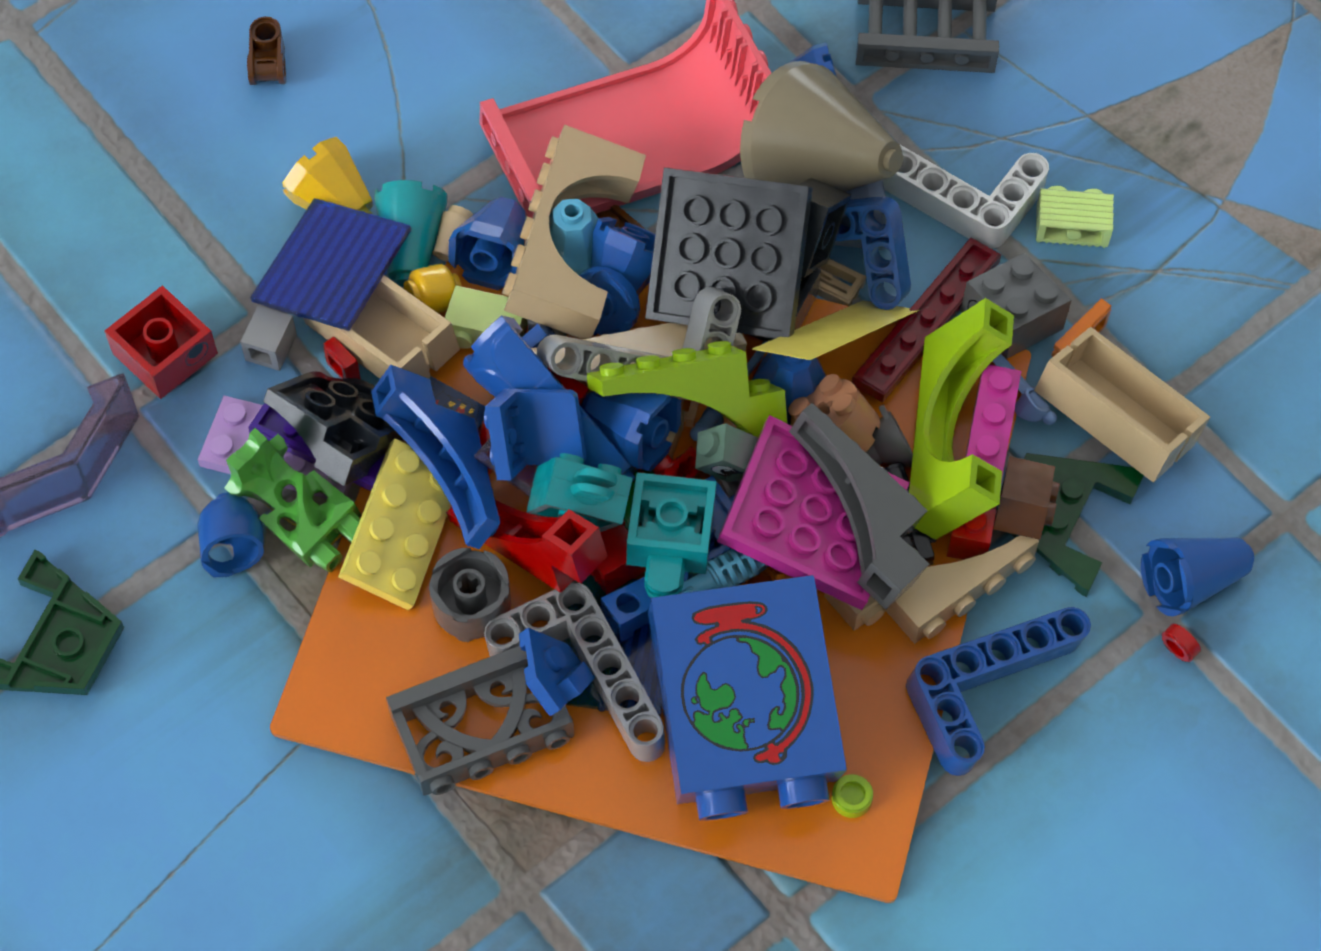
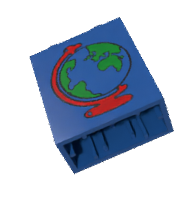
(747, 695)

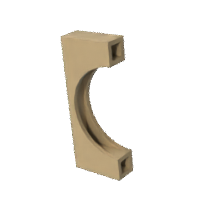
(544, 284)

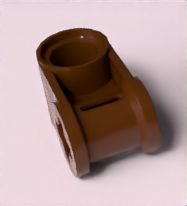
(266, 57)

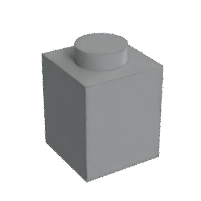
(268, 337)

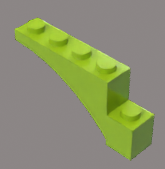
(705, 376)

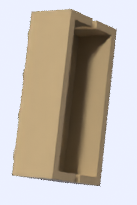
(395, 332)
(1121, 404)

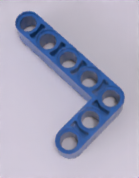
(873, 235)
(984, 668)

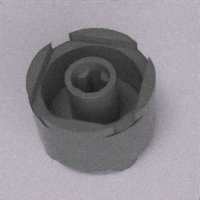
(469, 592)

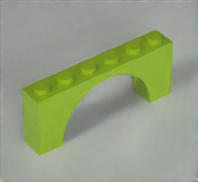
(950, 366)

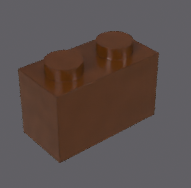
(1027, 498)

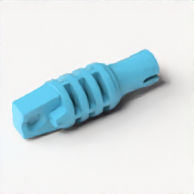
(725, 571)

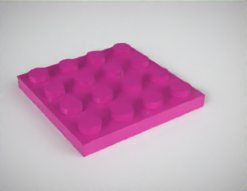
(794, 518)

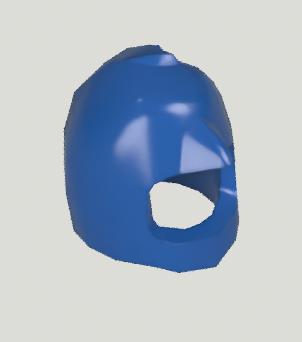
(234, 523)

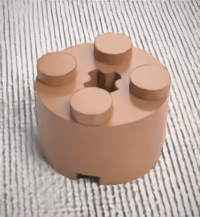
(844, 406)

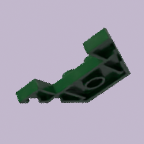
(1076, 482)
(68, 640)

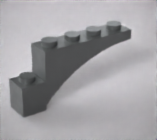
(874, 502)

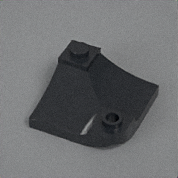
(335, 422)

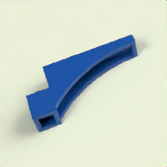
(445, 445)

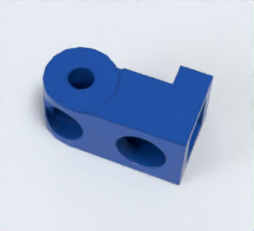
(626, 609)

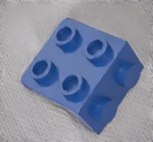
(532, 428)

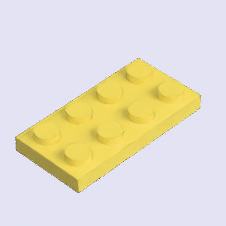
(397, 529)

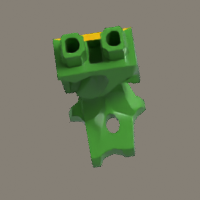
(262, 474)

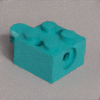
(588, 491)
(670, 540)

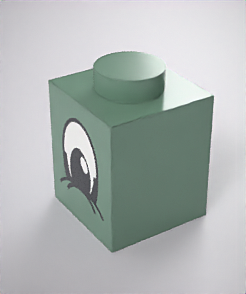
(724, 452)

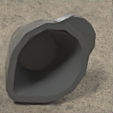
(890, 443)

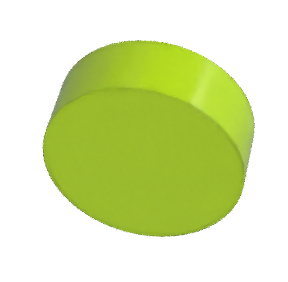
(852, 796)

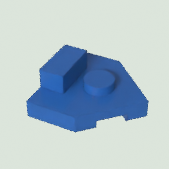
(553, 670)

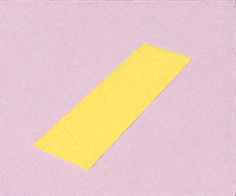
(834, 330)

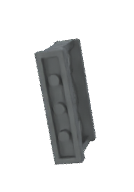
(454, 688)

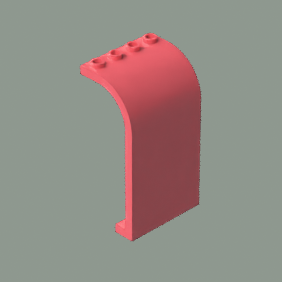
(673, 110)

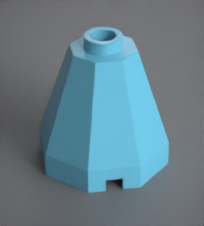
(572, 233)

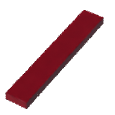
(936, 307)

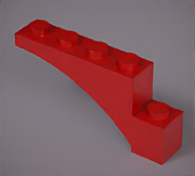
(547, 547)

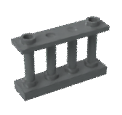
(925, 51)

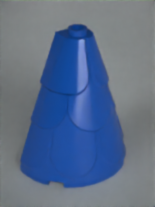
(507, 362)

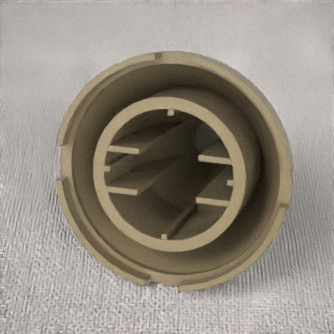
(815, 130)

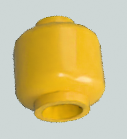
(432, 286)

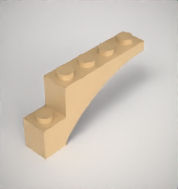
(945, 590)

